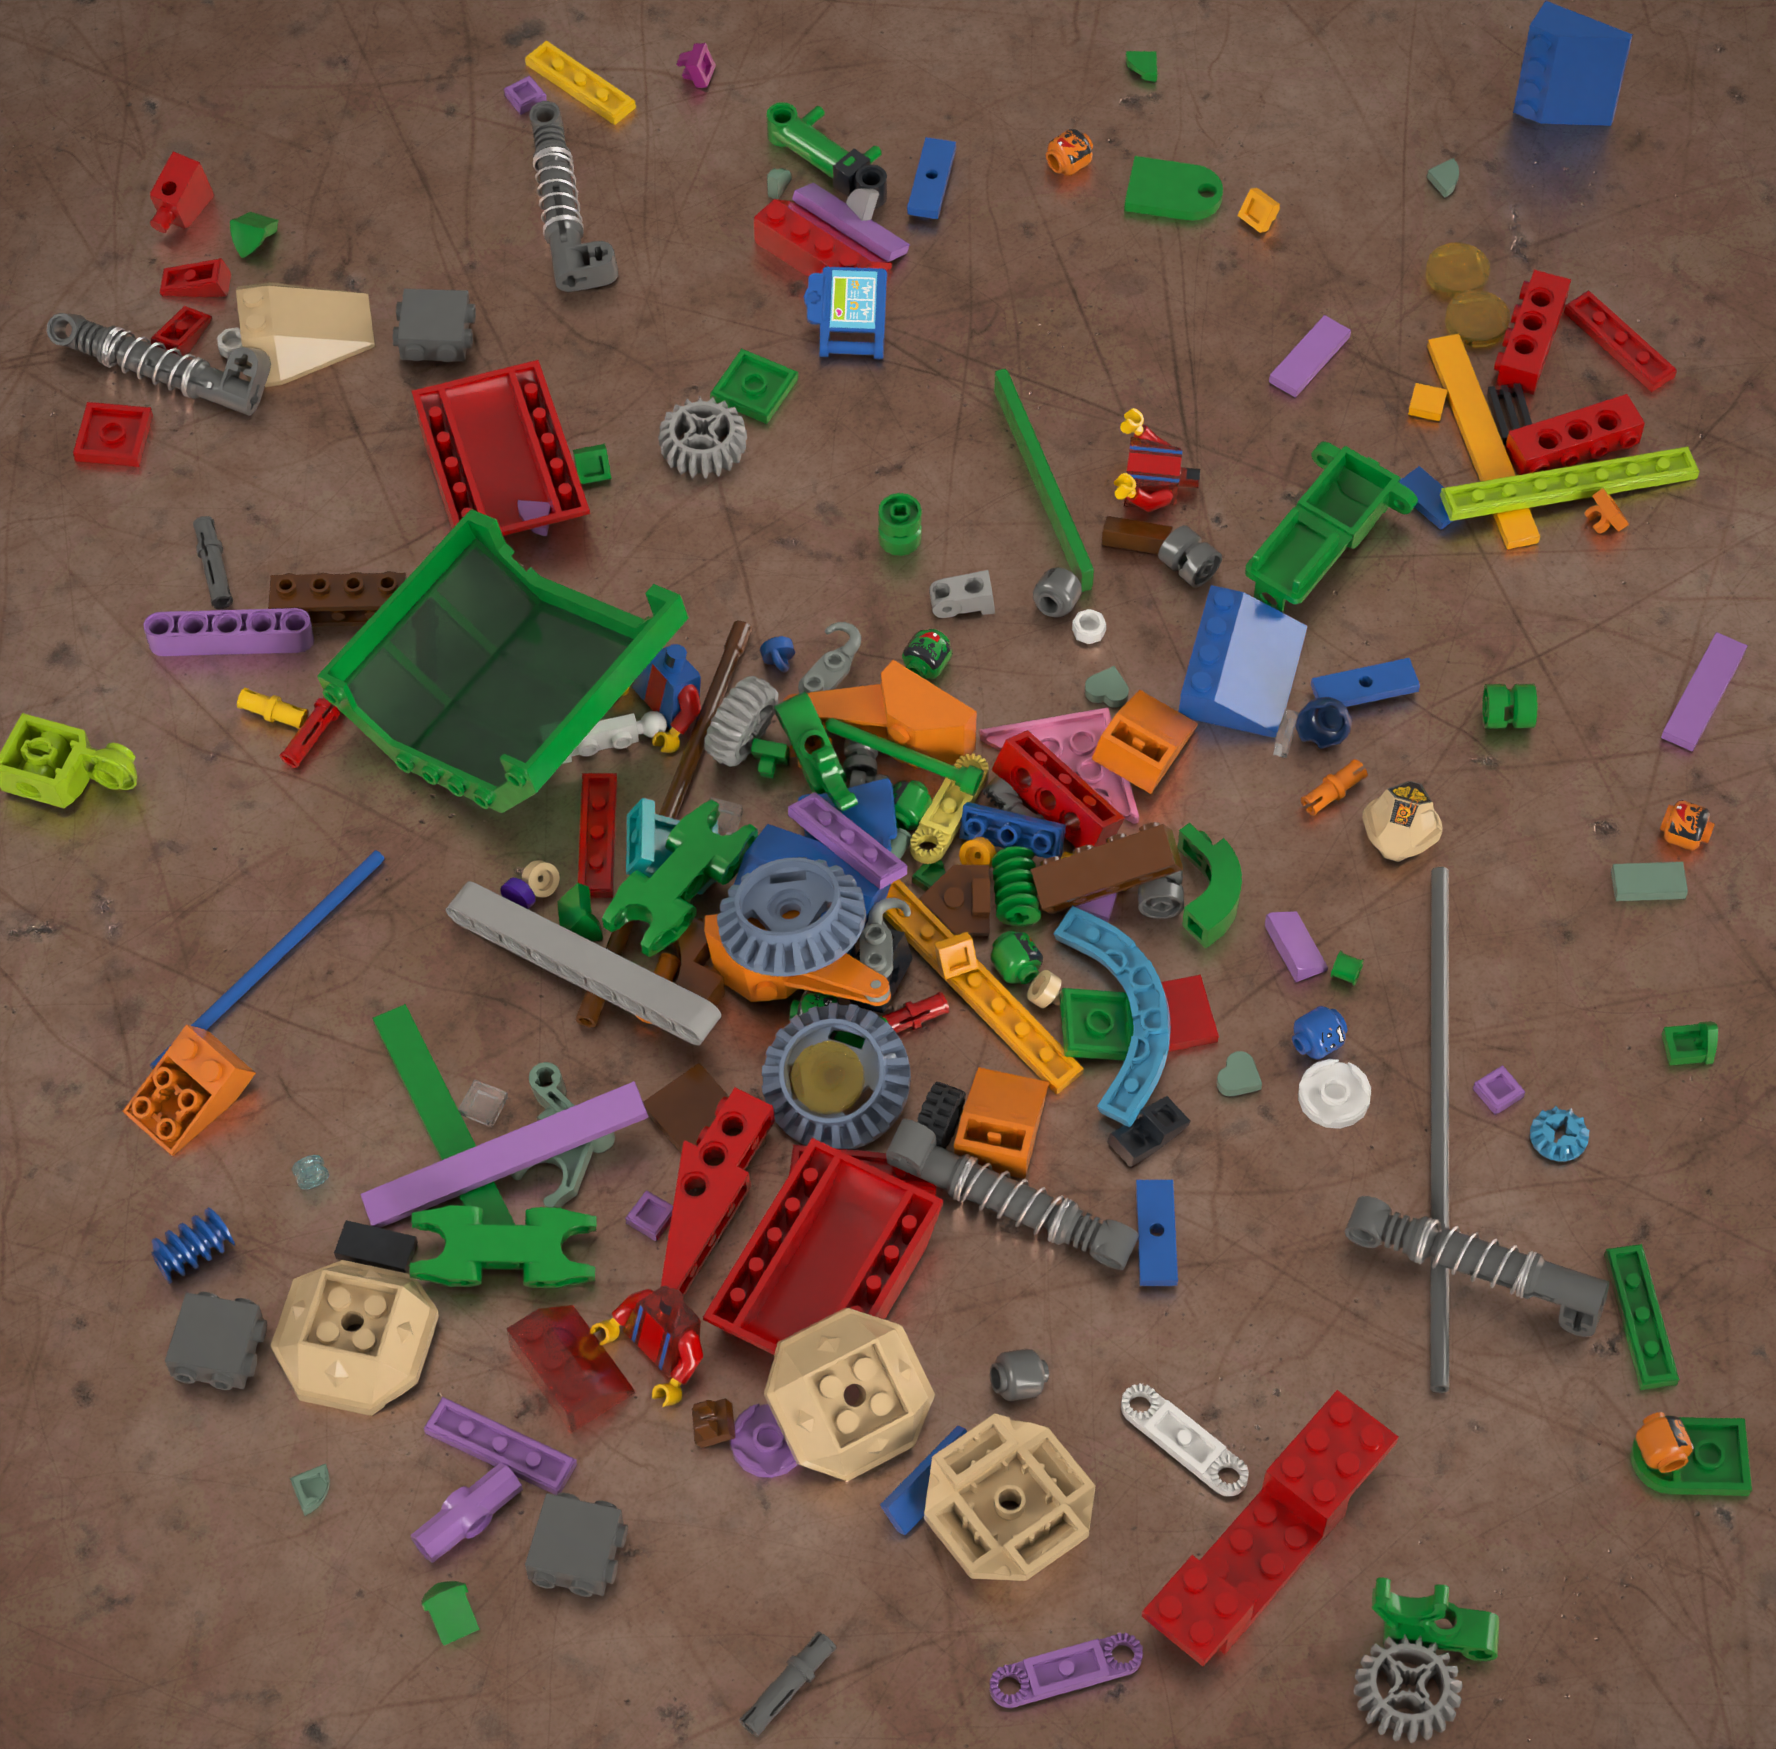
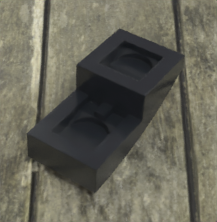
(1149, 1132)

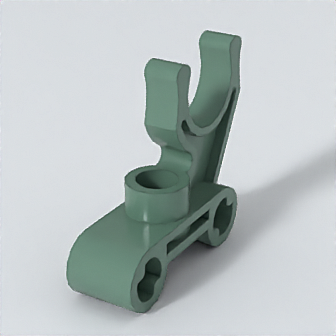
(574, 1161)

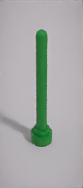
(966, 778)

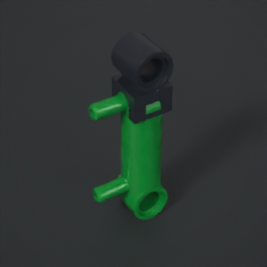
(847, 169)

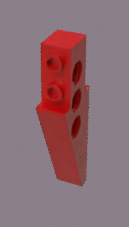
(701, 1219)

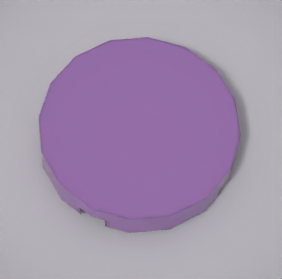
(760, 1443)

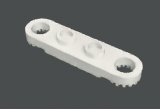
(1184, 1440)

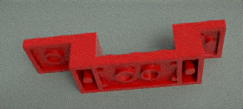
(1299, 1505)

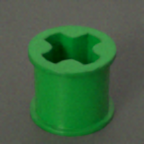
(1347, 968)

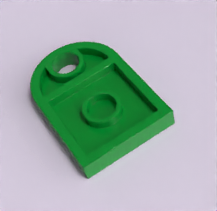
(1172, 189)
(1715, 1465)

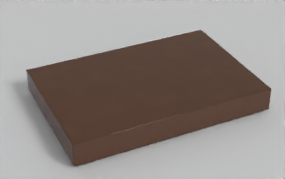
(687, 1107)

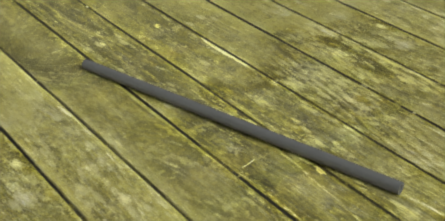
(1439, 1123)

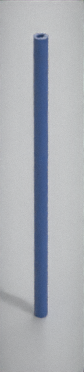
(292, 938)

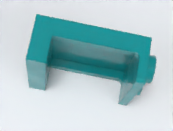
(647, 839)

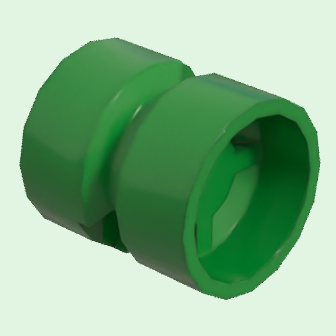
(899, 524)
(1509, 706)

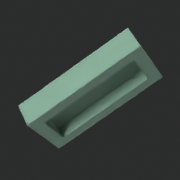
(1649, 881)

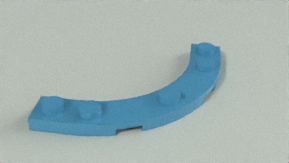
(1148, 1007)

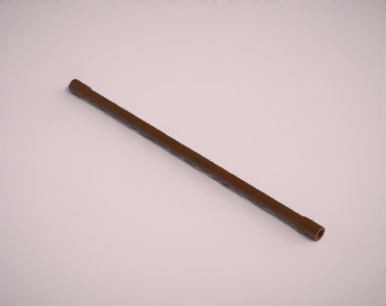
(733, 649)

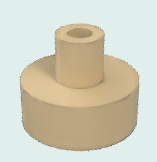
(541, 878)
(1045, 989)

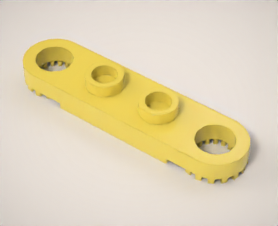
(945, 814)

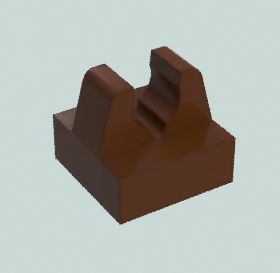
(713, 1422)

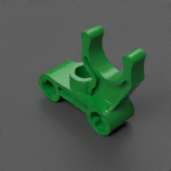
(821, 768)
(1473, 1631)

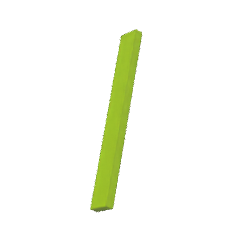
(1568, 483)

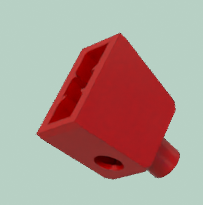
(179, 193)

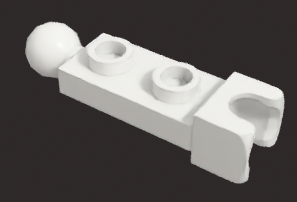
(619, 733)

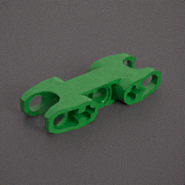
(666, 894)
(488, 1246)

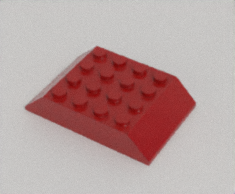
(497, 444)
(825, 1245)

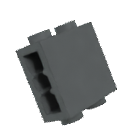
(434, 325)
(215, 1341)
(576, 1544)

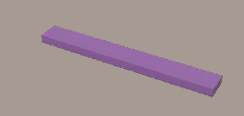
(504, 1155)

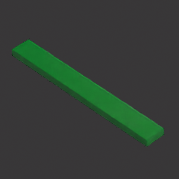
(1043, 479)
(435, 1103)

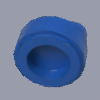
(778, 652)

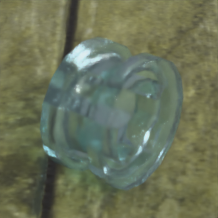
(310, 1172)

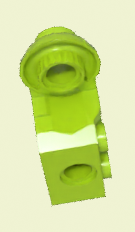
(57, 761)

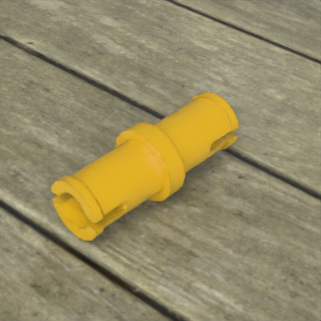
(272, 708)

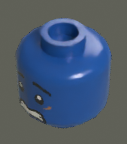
(1319, 1032)

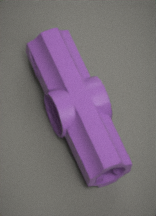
(466, 1512)

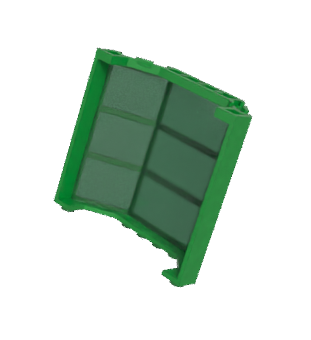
(490, 668)

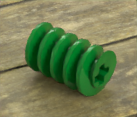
(1015, 887)

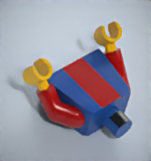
(672, 689)

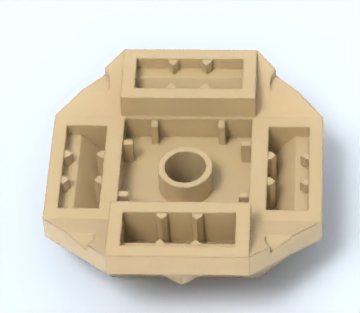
(359, 1367)
(810, 1384)
(999, 1464)

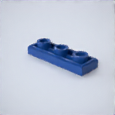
(931, 178)
(1368, 683)
(1036, 834)
(1156, 1215)
(907, 1502)

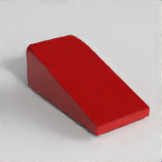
(197, 279)
(182, 330)

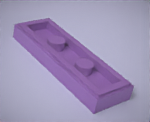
(1309, 356)

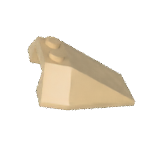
(303, 327)

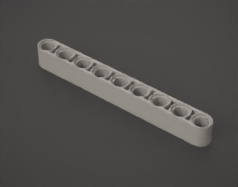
(584, 963)

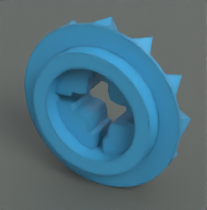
(1568, 1146)

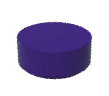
(518, 892)

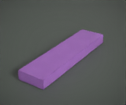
(841, 217)
(1704, 691)
(847, 840)
(497, 1443)

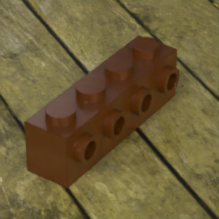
(334, 597)
(1106, 868)

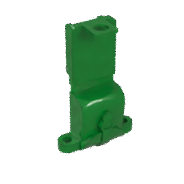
(1325, 521)

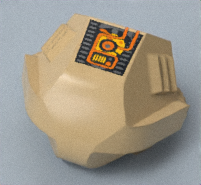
(1402, 821)

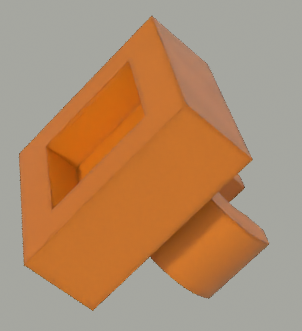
(1608, 511)

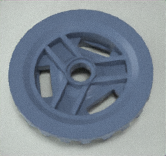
(798, 943)
(885, 1072)

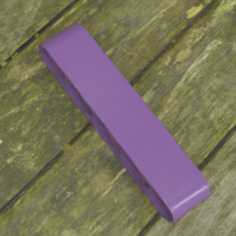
(229, 632)

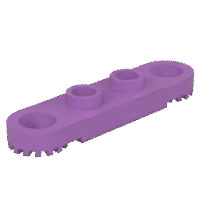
(1066, 1670)

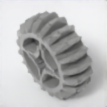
(703, 428)
(740, 719)
(1425, 1713)

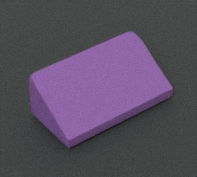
(1295, 945)

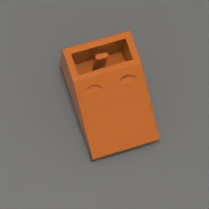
(1143, 740)
(188, 1089)
(1001, 1120)

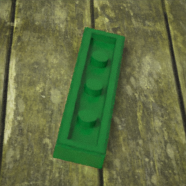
(1641, 1317)

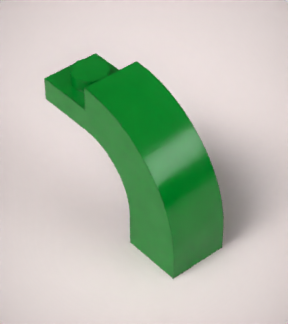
(1214, 910)

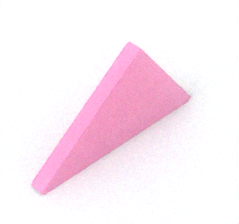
(1074, 741)

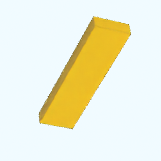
(580, 82)

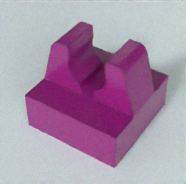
(698, 65)

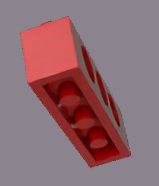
(1533, 330)
(1575, 436)
(1056, 791)

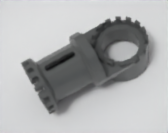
(1006, 798)

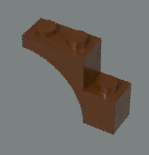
(694, 954)

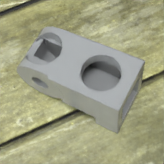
(962, 595)

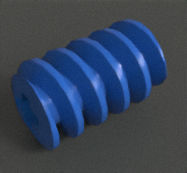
(190, 1244)

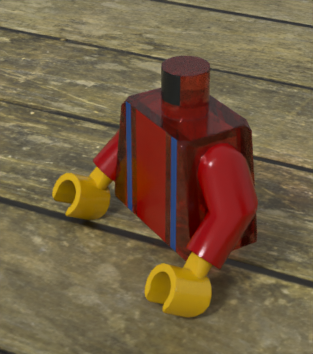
(1152, 468)
(663, 1331)

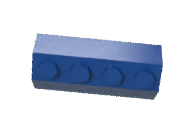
(779, 843)

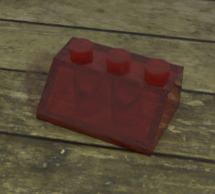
(568, 1364)

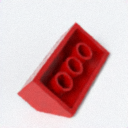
(809, 241)

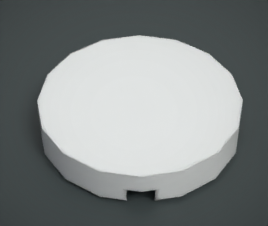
(1334, 1093)

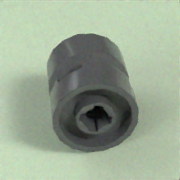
(1187, 553)
(1162, 896)

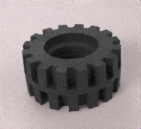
(942, 1111)

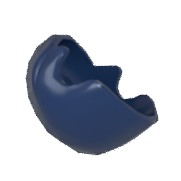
(1324, 722)

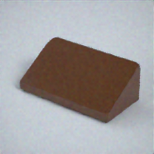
(1134, 534)

